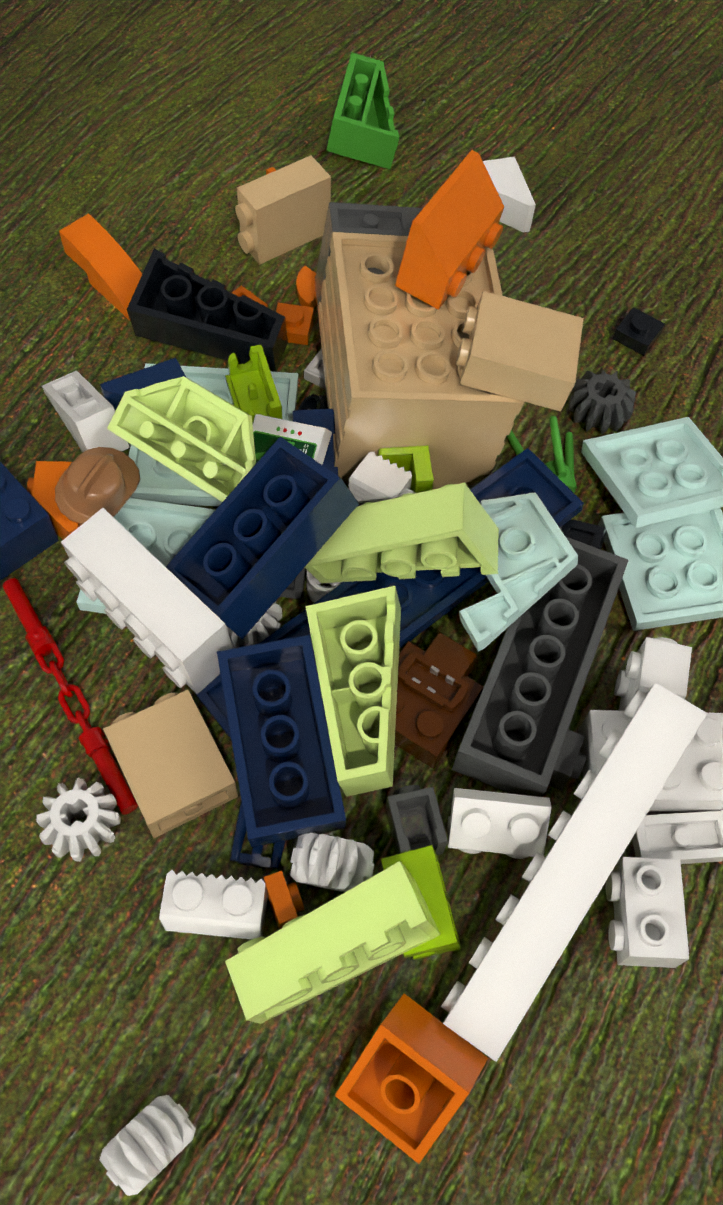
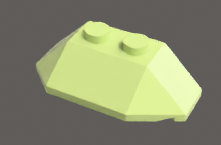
(189, 433)

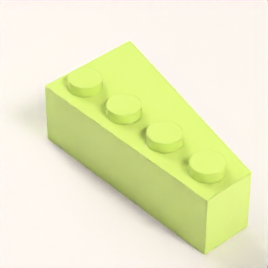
(331, 944)

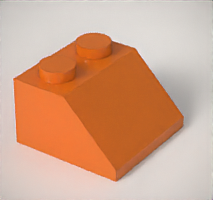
(411, 1078)

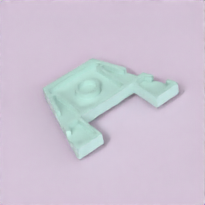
(530, 562)

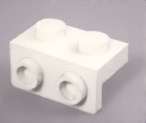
(498, 823)

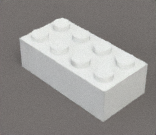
(147, 600)
(696, 779)

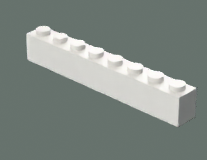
(573, 871)

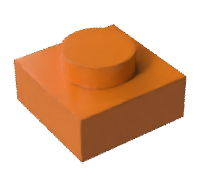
(298, 322)
(283, 898)

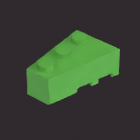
(363, 115)

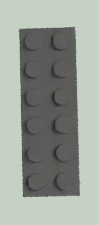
(540, 678)

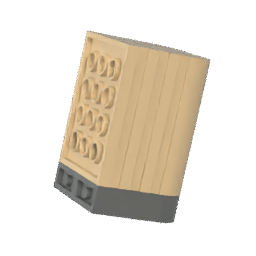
(395, 356)

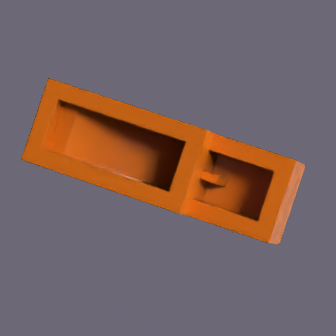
(103, 260)

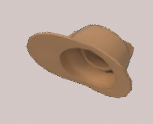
(96, 481)

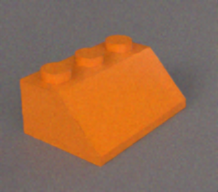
(451, 234)

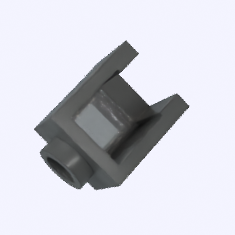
(415, 819)

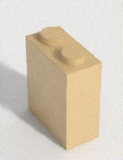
(283, 209)
(520, 350)
(171, 762)

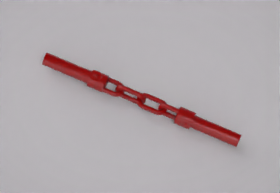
(91, 739)

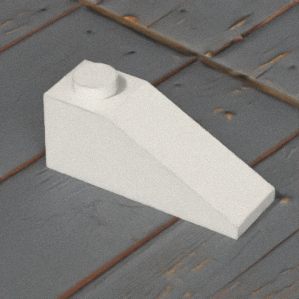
(84, 412)

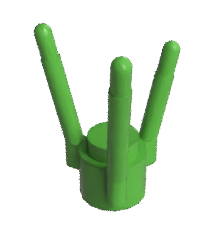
(561, 469)

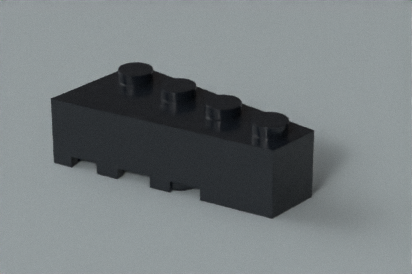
(202, 316)

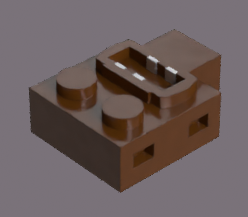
(433, 697)

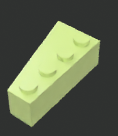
(411, 534)
(358, 679)

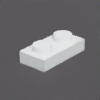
(682, 836)

